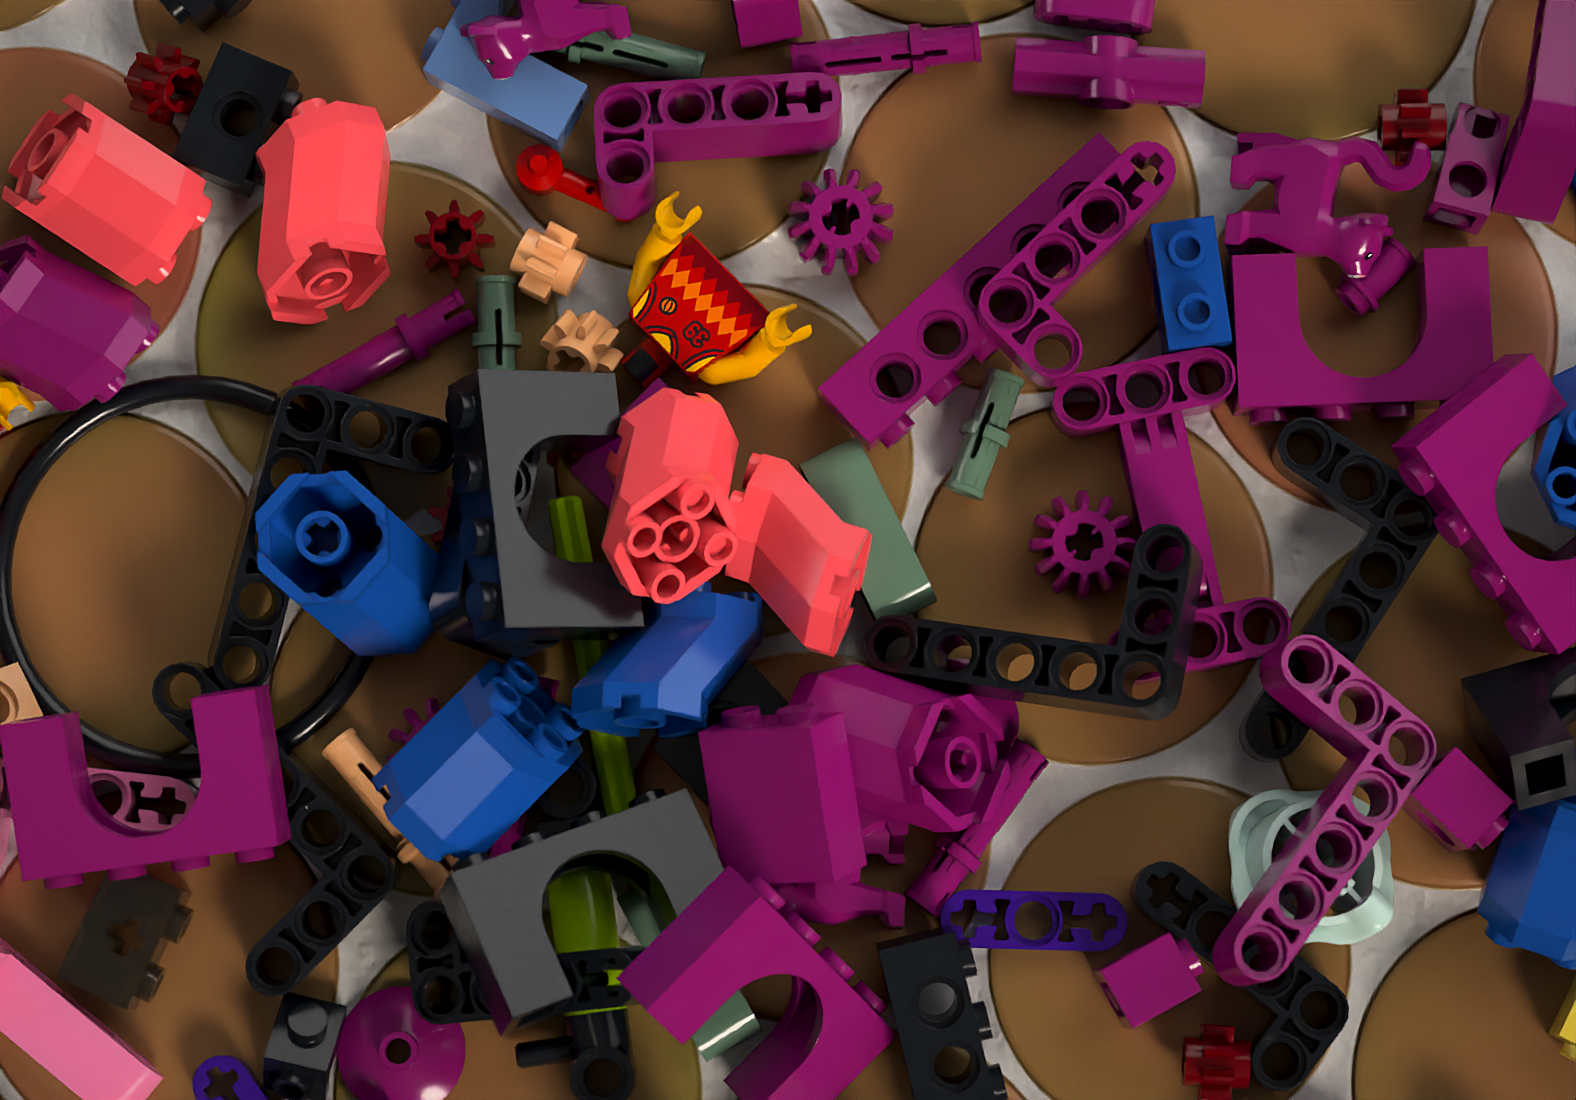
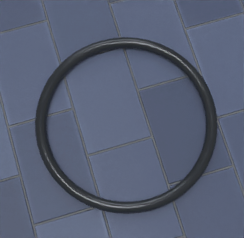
(12, 512)

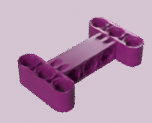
(1166, 488)

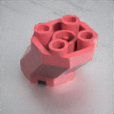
(106, 191)
(323, 210)
(670, 495)
(797, 553)

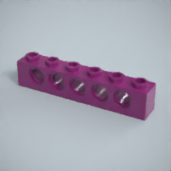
(853, 388)

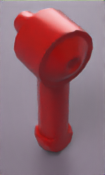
(542, 172)

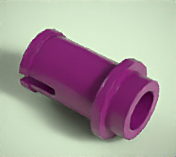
(1363, 293)

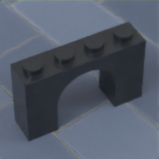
(513, 582)
(1521, 725)
(498, 900)

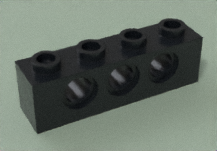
(907, 968)

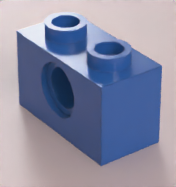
(1187, 285)

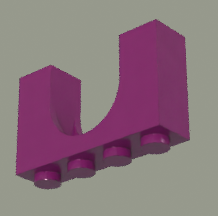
(1284, 377)
(1456, 466)
(69, 833)
(734, 938)

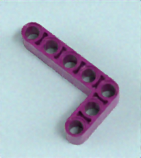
(1542, 143)
(1334, 813)

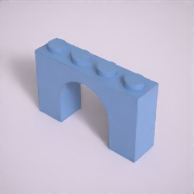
(534, 100)

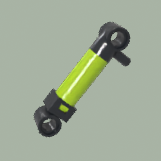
(582, 921)

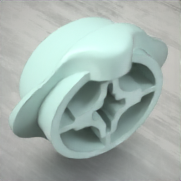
(1262, 829)

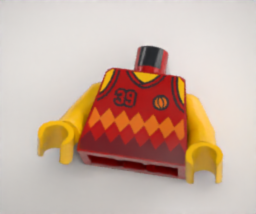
(697, 311)

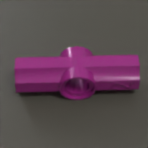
(1108, 72)

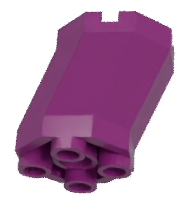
(66, 327)
(914, 747)

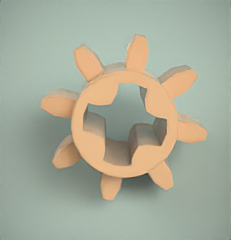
(548, 262)
(582, 344)

